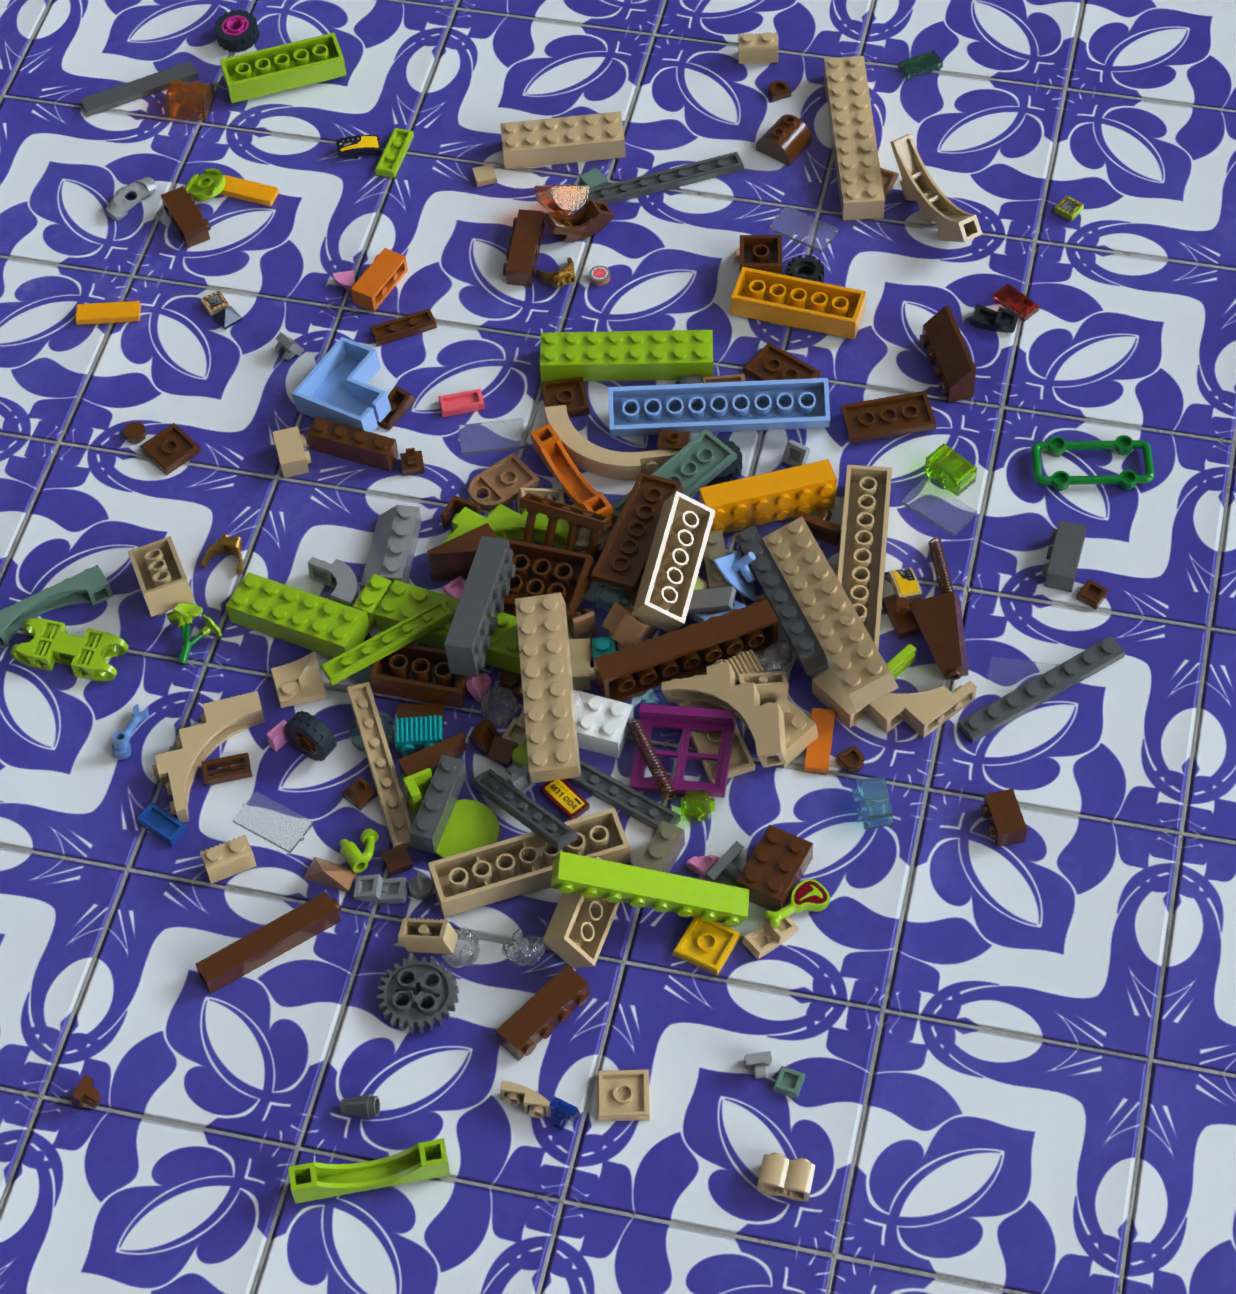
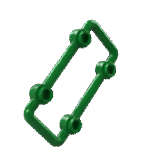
(1061, 480)

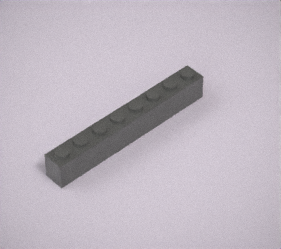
(782, 602)

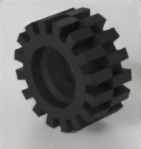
(808, 265)

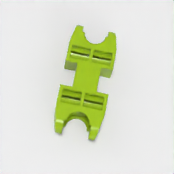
(82, 653)

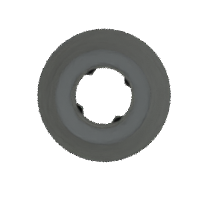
(362, 1106)

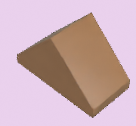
(582, 623)

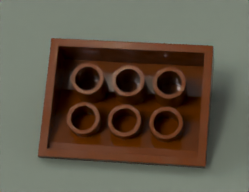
(549, 571)

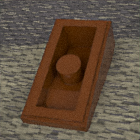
(400, 403)

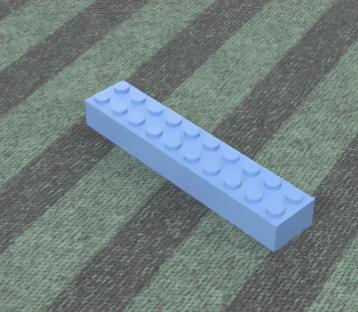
(719, 407)

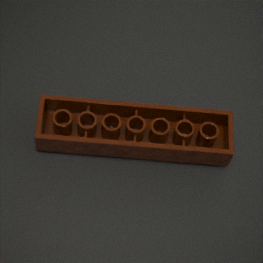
(685, 651)

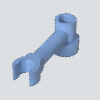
(121, 747)

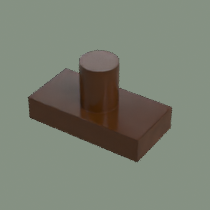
(821, 527)
(901, 616)

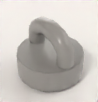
(420, 886)

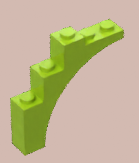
(508, 525)

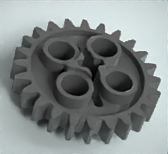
(417, 994)

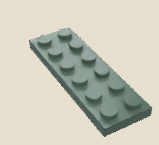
(693, 465)

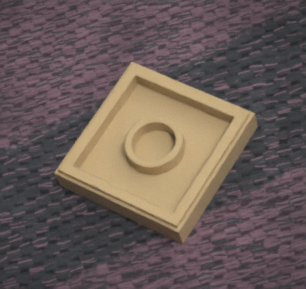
(623, 1095)

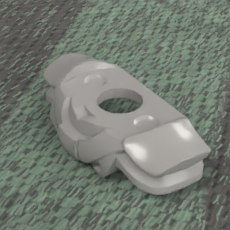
(120, 205)

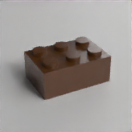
(775, 868)

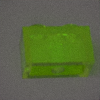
(950, 469)

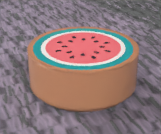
(599, 275)

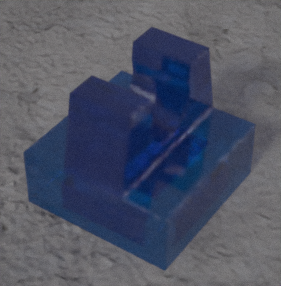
(563, 1113)

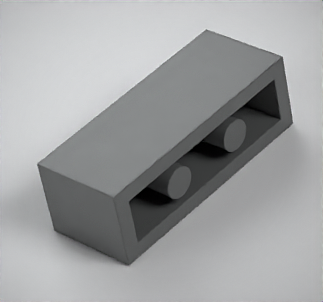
(1064, 555)

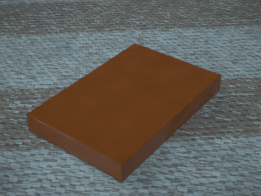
(777, 364)

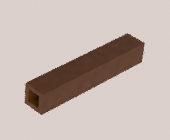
(268, 942)

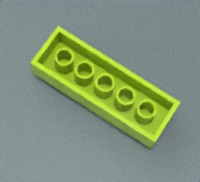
(283, 67)
(297, 616)

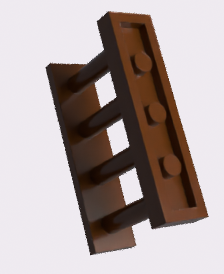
(556, 511)

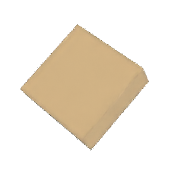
(484, 175)

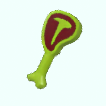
(807, 895)

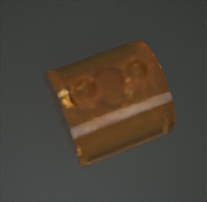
(189, 99)
(562, 198)

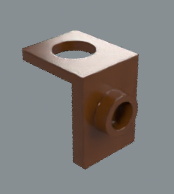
(673, 440)
(455, 506)

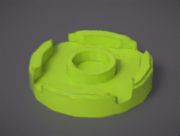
(206, 185)

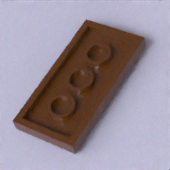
(888, 417)

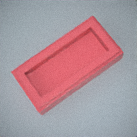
(461, 403)

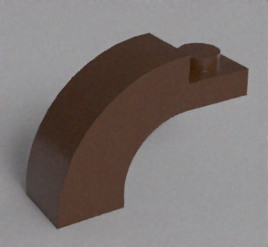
(581, 224)

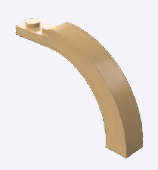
(598, 459)

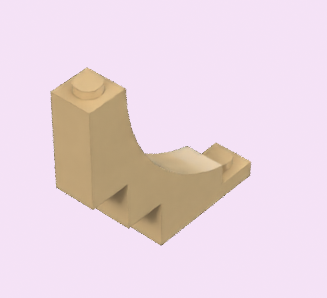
(920, 710)

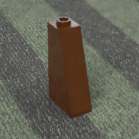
(944, 632)

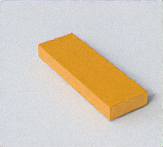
(250, 191)
(108, 312)

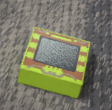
(1069, 208)

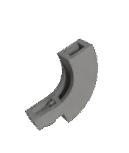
(338, 576)

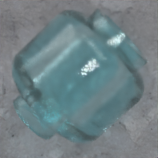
(607, 596)

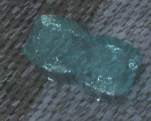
(873, 803)

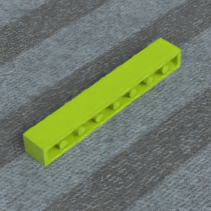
(649, 889)

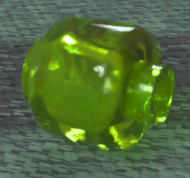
(697, 805)

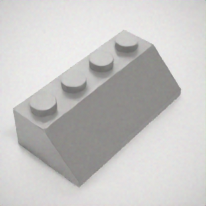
(393, 544)

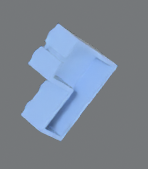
(340, 390)

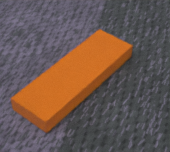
(819, 750)

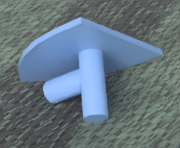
(737, 573)

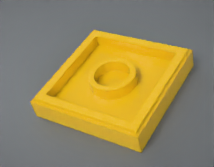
(707, 944)

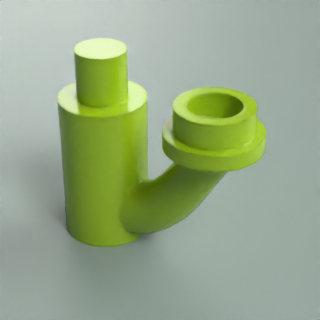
(357, 860)

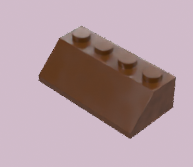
(949, 356)

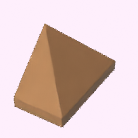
(331, 874)

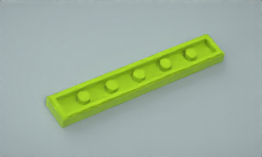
(387, 642)

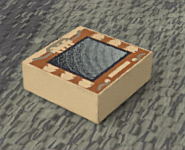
(214, 303)

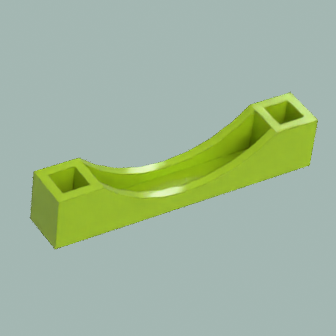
(414, 1164)

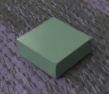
(593, 178)
(789, 1082)

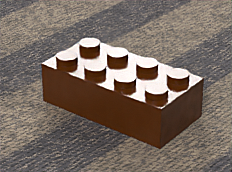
(419, 675)

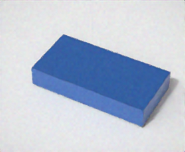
(161, 824)

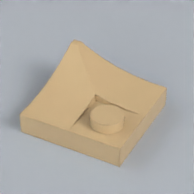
(299, 681)

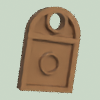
(502, 482)

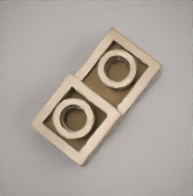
(534, 1103)

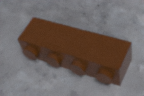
(524, 248)
(352, 444)
(543, 1013)

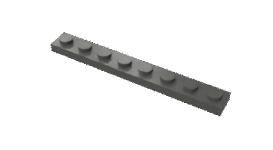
(1041, 689)

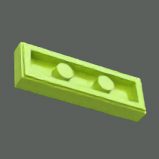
(394, 153)

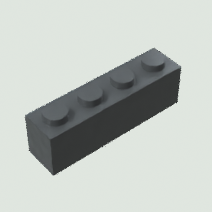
(438, 804)

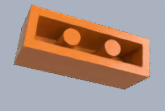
(379, 279)

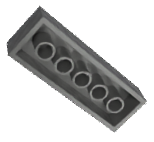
(479, 606)

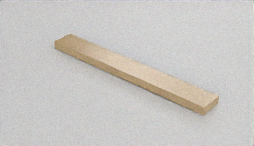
(381, 763)

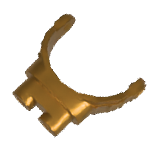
(560, 277)
(225, 545)

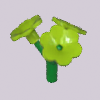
(183, 616)

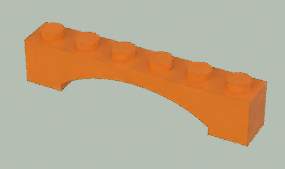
(557, 460)

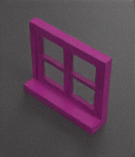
(687, 720)

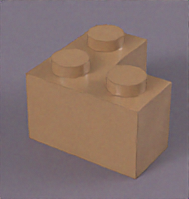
(627, 628)

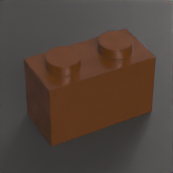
(1004, 818)

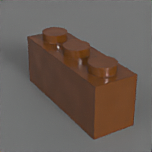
(186, 216)

